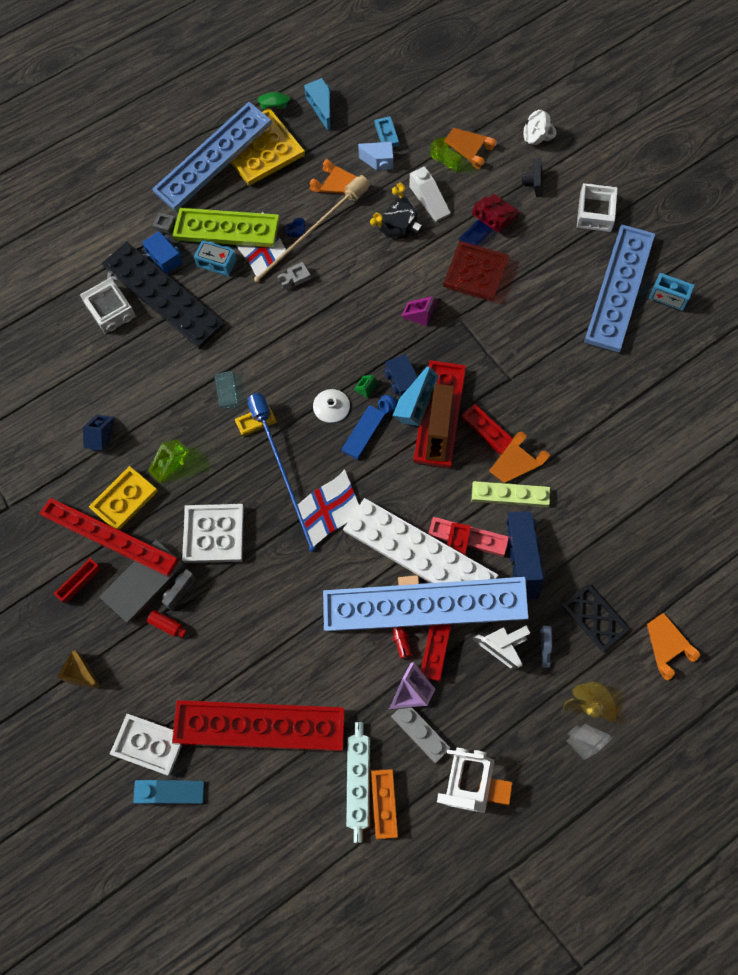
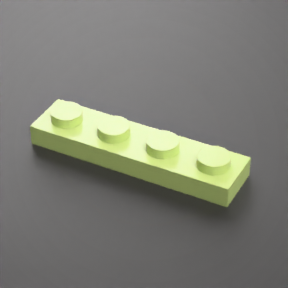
(510, 494)

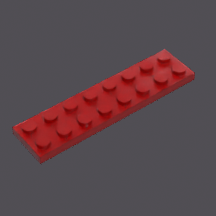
(258, 725)

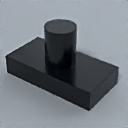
(536, 177)

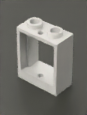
(593, 220)

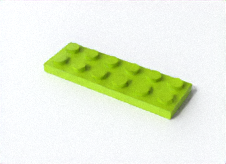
(226, 227)

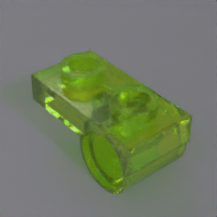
(440, 151)

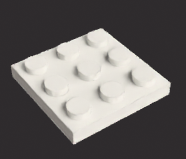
(213, 533)

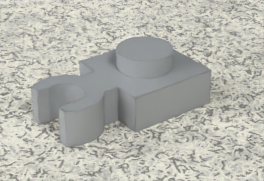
(296, 274)

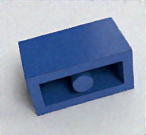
(162, 252)

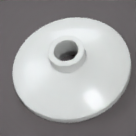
(331, 413)

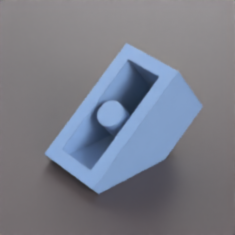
(377, 155)

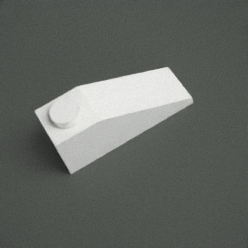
(428, 193)

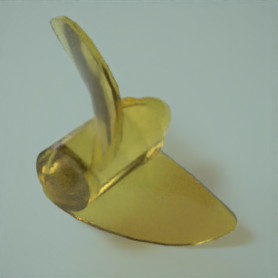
(594, 701)

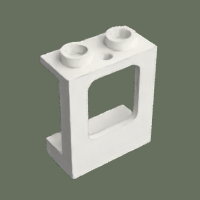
(464, 799)

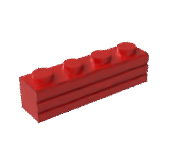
(77, 581)

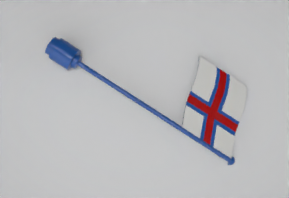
(323, 508)

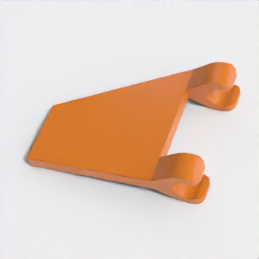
(469, 144)
(335, 182)
(516, 461)
(667, 644)

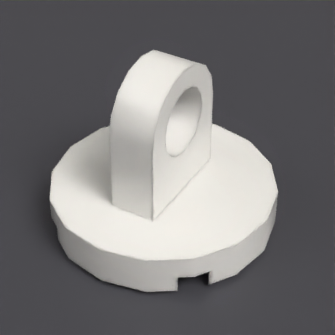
(538, 128)

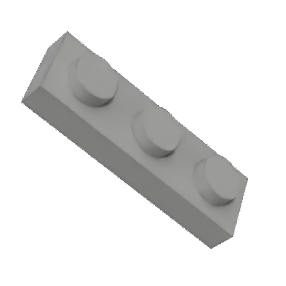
(420, 733)

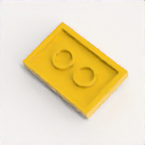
(123, 498)

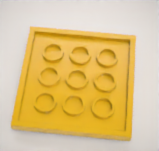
(267, 152)

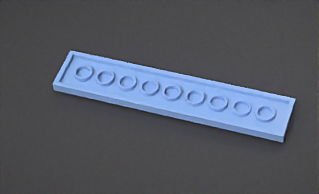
(426, 604)

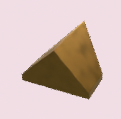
(78, 672)

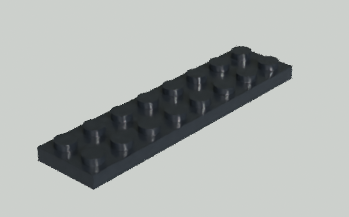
(163, 295)

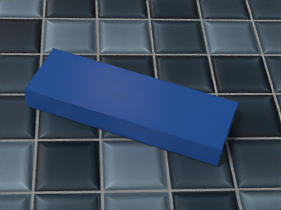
(363, 432)

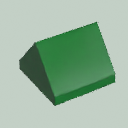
(366, 385)

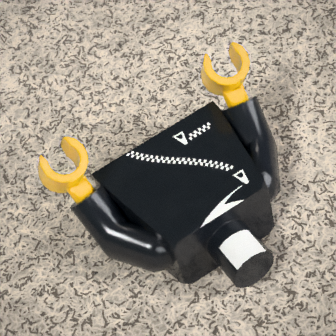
(399, 217)

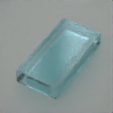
(226, 389)

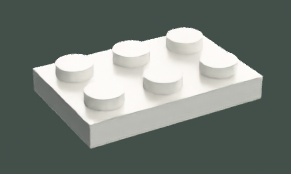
(146, 745)

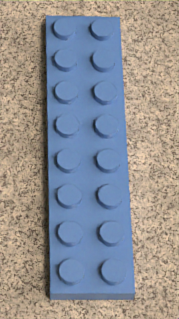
(212, 156)
(619, 288)

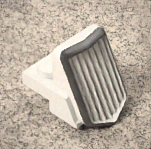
(500, 645)

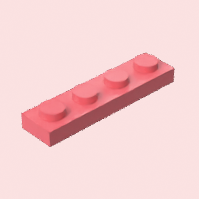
(479, 539)

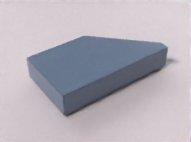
(546, 645)

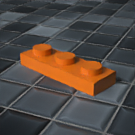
(384, 804)

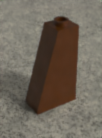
(439, 422)

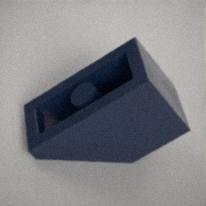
(98, 432)

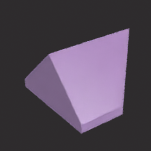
(413, 689)

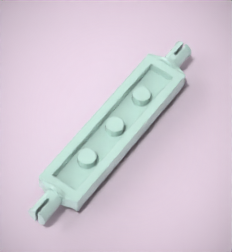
(358, 782)

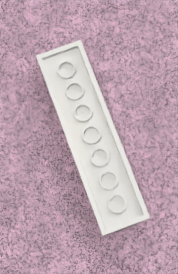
(412, 547)

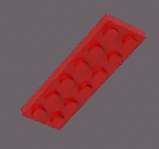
(450, 375)

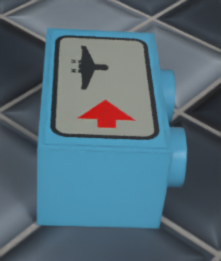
(215, 258)
(671, 291)

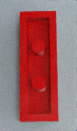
(487, 429)

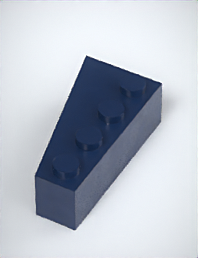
(525, 552)

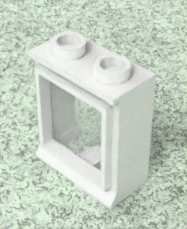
(108, 305)

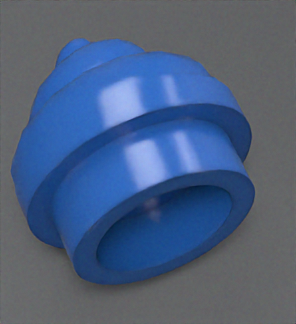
(387, 404)

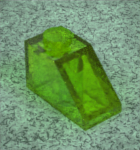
(168, 459)

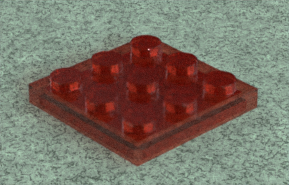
(476, 271)

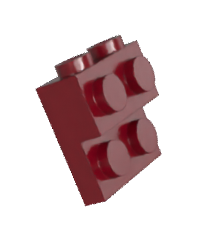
(495, 212)

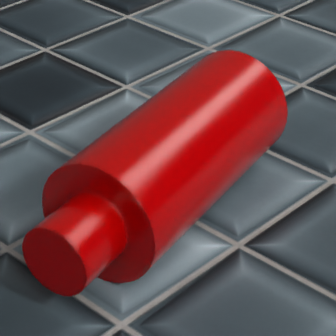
(166, 624)

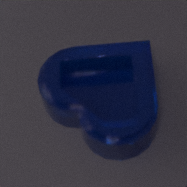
(296, 228)

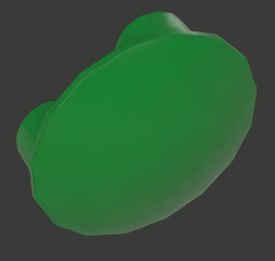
(273, 99)

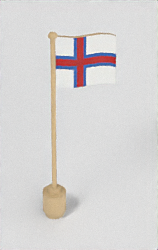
(265, 258)

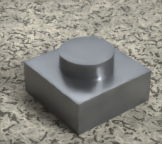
(164, 223)

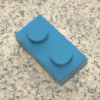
(386, 131)

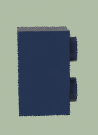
(400, 373)

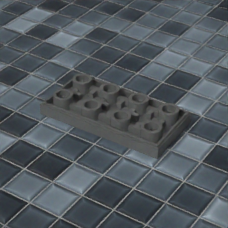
(137, 587)

